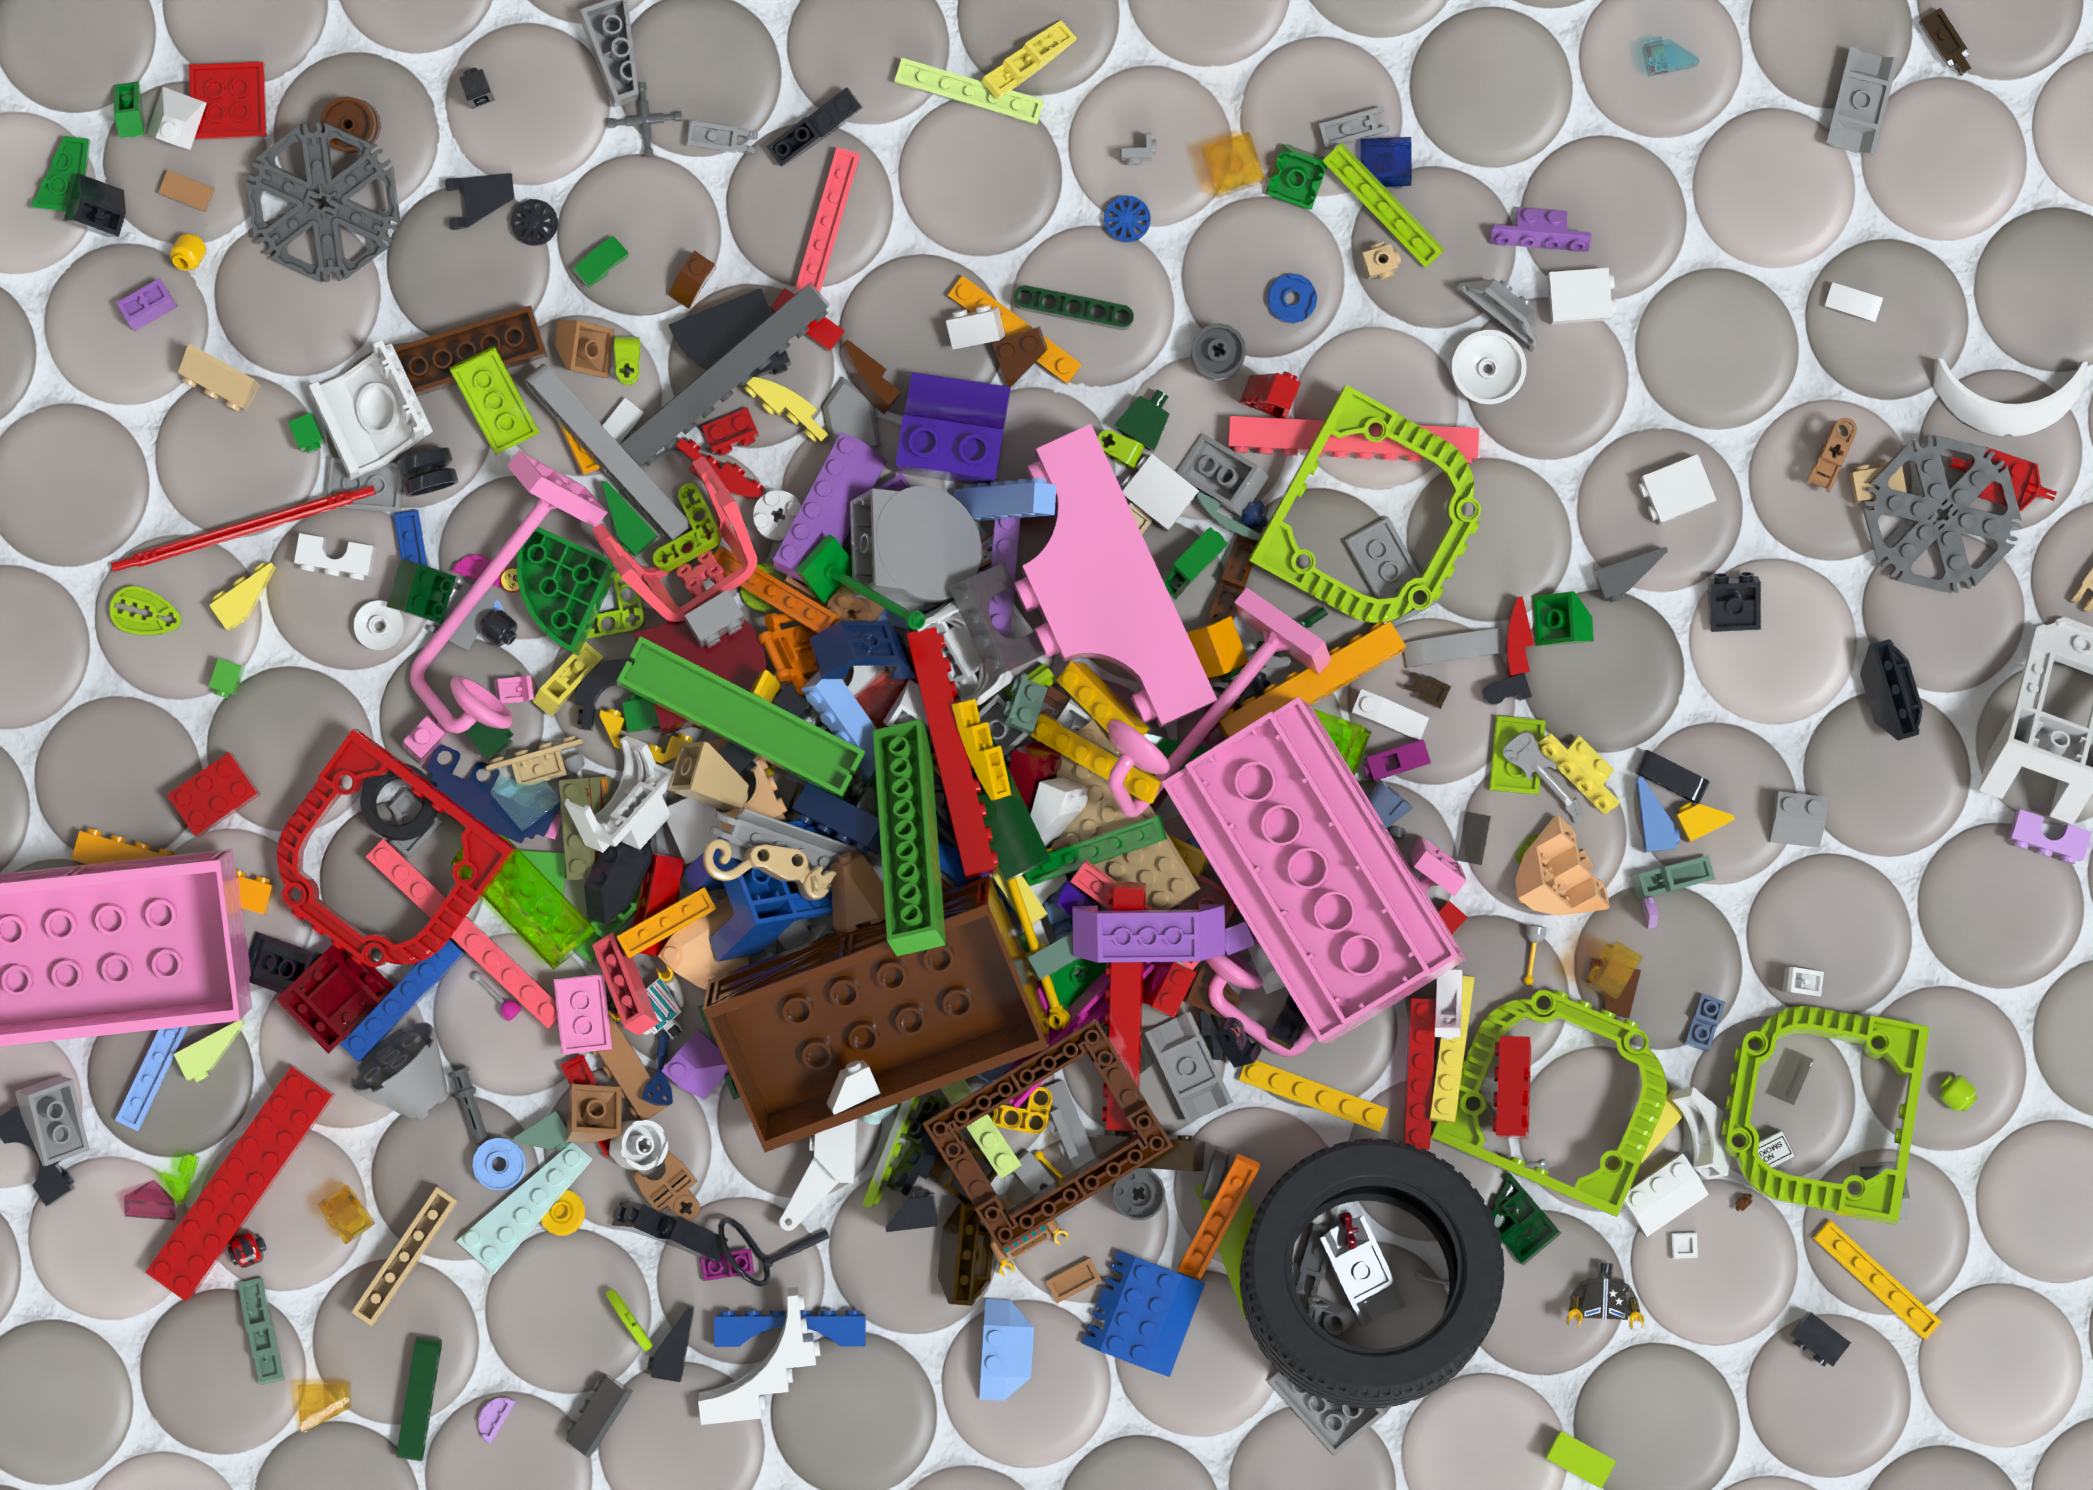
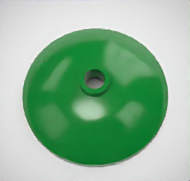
(1071, 986)

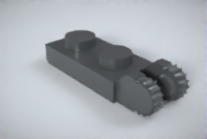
(1314, 1260)

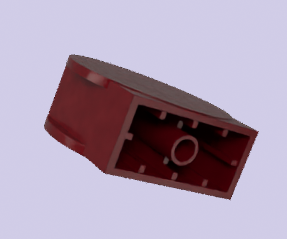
(734, 658)

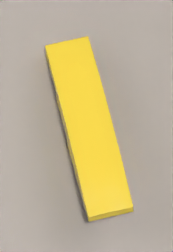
(1029, 59)
(1668, 1119)

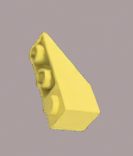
(239, 603)

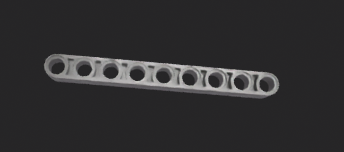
(607, 453)

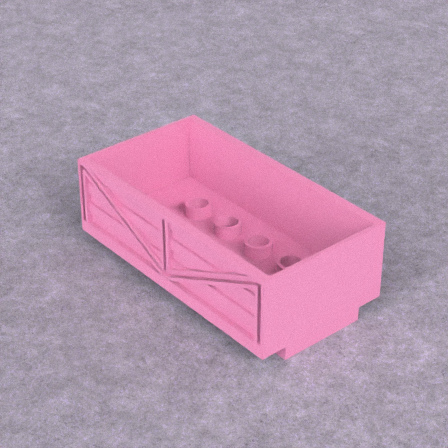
(1313, 870)
(122, 948)

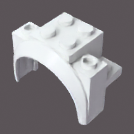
(963, 655)
(634, 809)

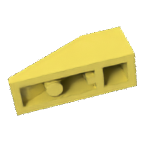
(566, 680)

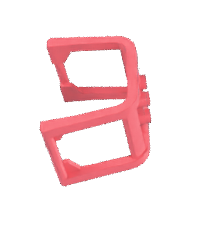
(659, 598)

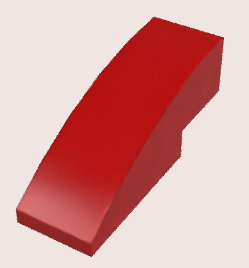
(1517, 639)

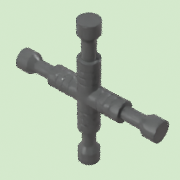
(645, 119)

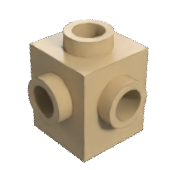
(1374, 267)

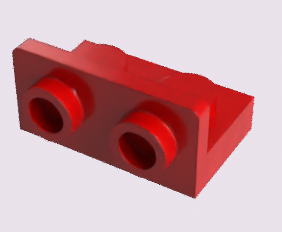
(730, 431)

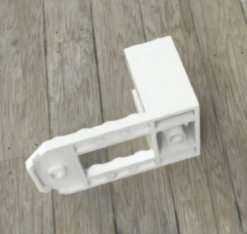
(2039, 738)

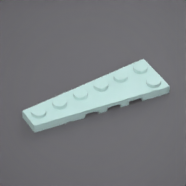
(514, 1218)

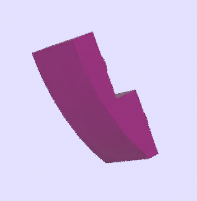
(723, 1269)

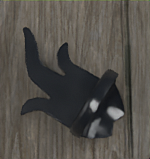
(1256, 686)

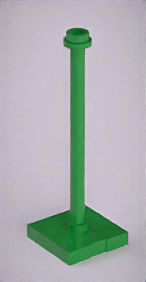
(831, 566)

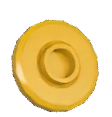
(565, 1215)

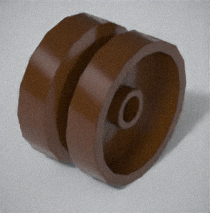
(363, 116)

